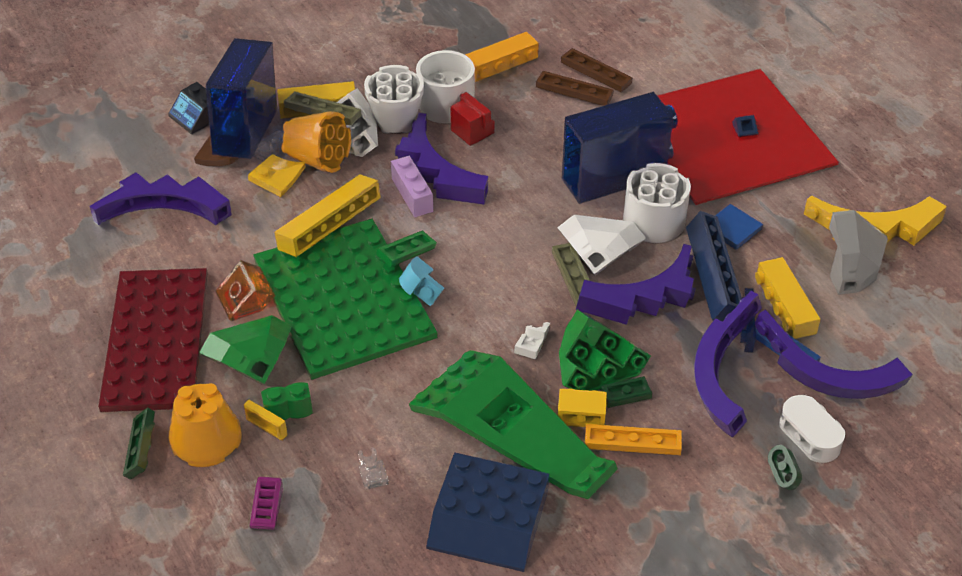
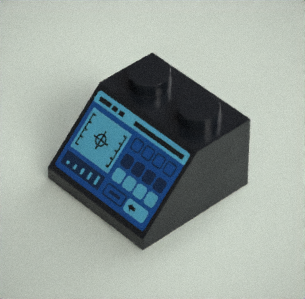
(191, 108)

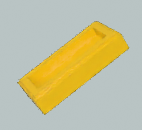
(265, 420)

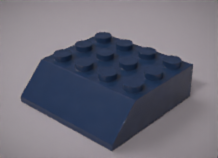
(488, 511)

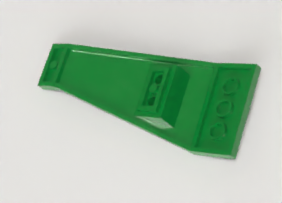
(504, 413)

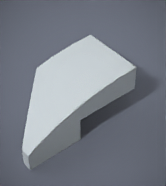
(532, 341)

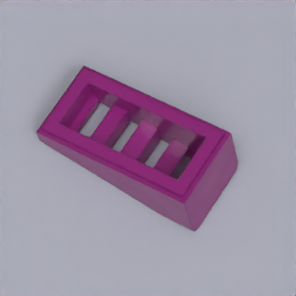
(271, 488)

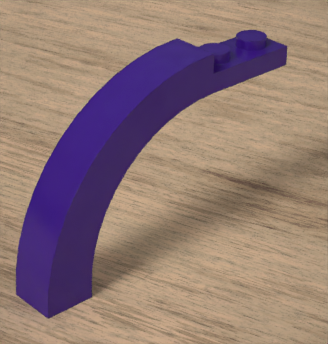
(715, 341)
(828, 379)

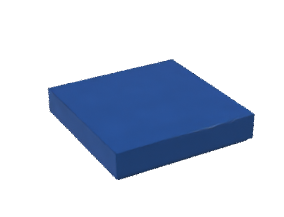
(737, 226)

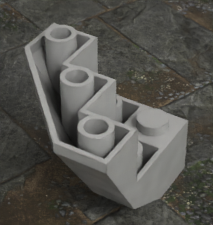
(857, 253)

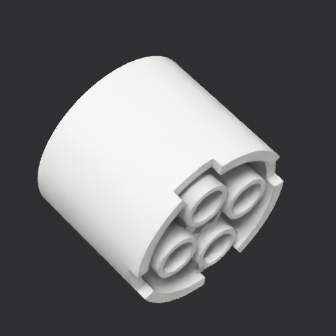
(445, 78)
(657, 201)

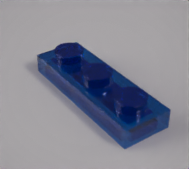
(748, 334)

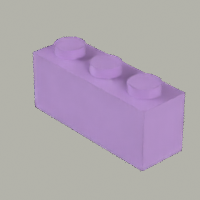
(412, 186)

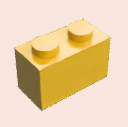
(582, 407)

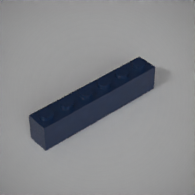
(713, 265)

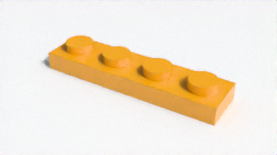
(633, 439)

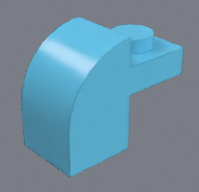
(417, 280)

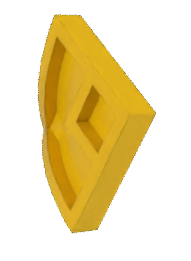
(276, 174)

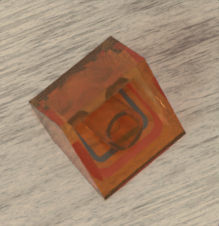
(244, 291)

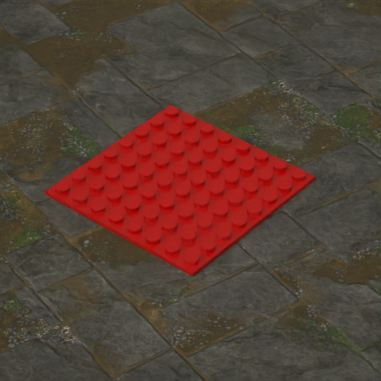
(726, 164)

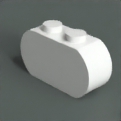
(812, 428)

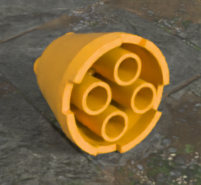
(318, 140)
(203, 426)

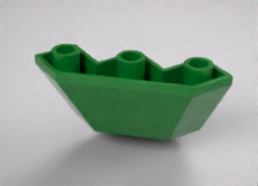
(249, 347)
(597, 355)

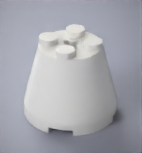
(394, 97)

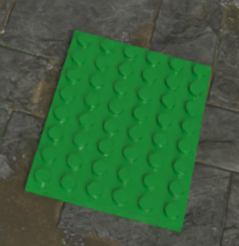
(344, 300)

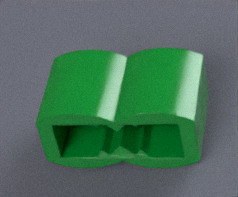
(288, 402)

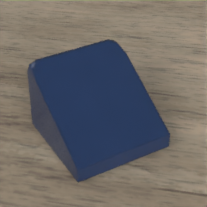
(745, 125)

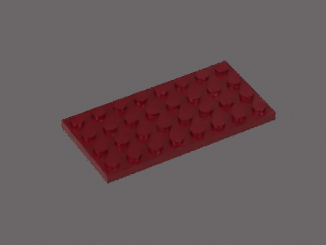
(153, 338)

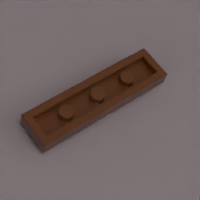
(596, 70)
(574, 88)

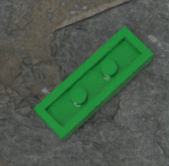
(406, 248)

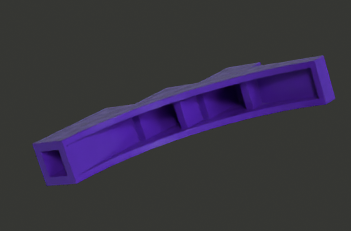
(447, 179)
(165, 193)
(621, 301)

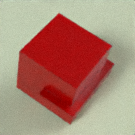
(471, 120)

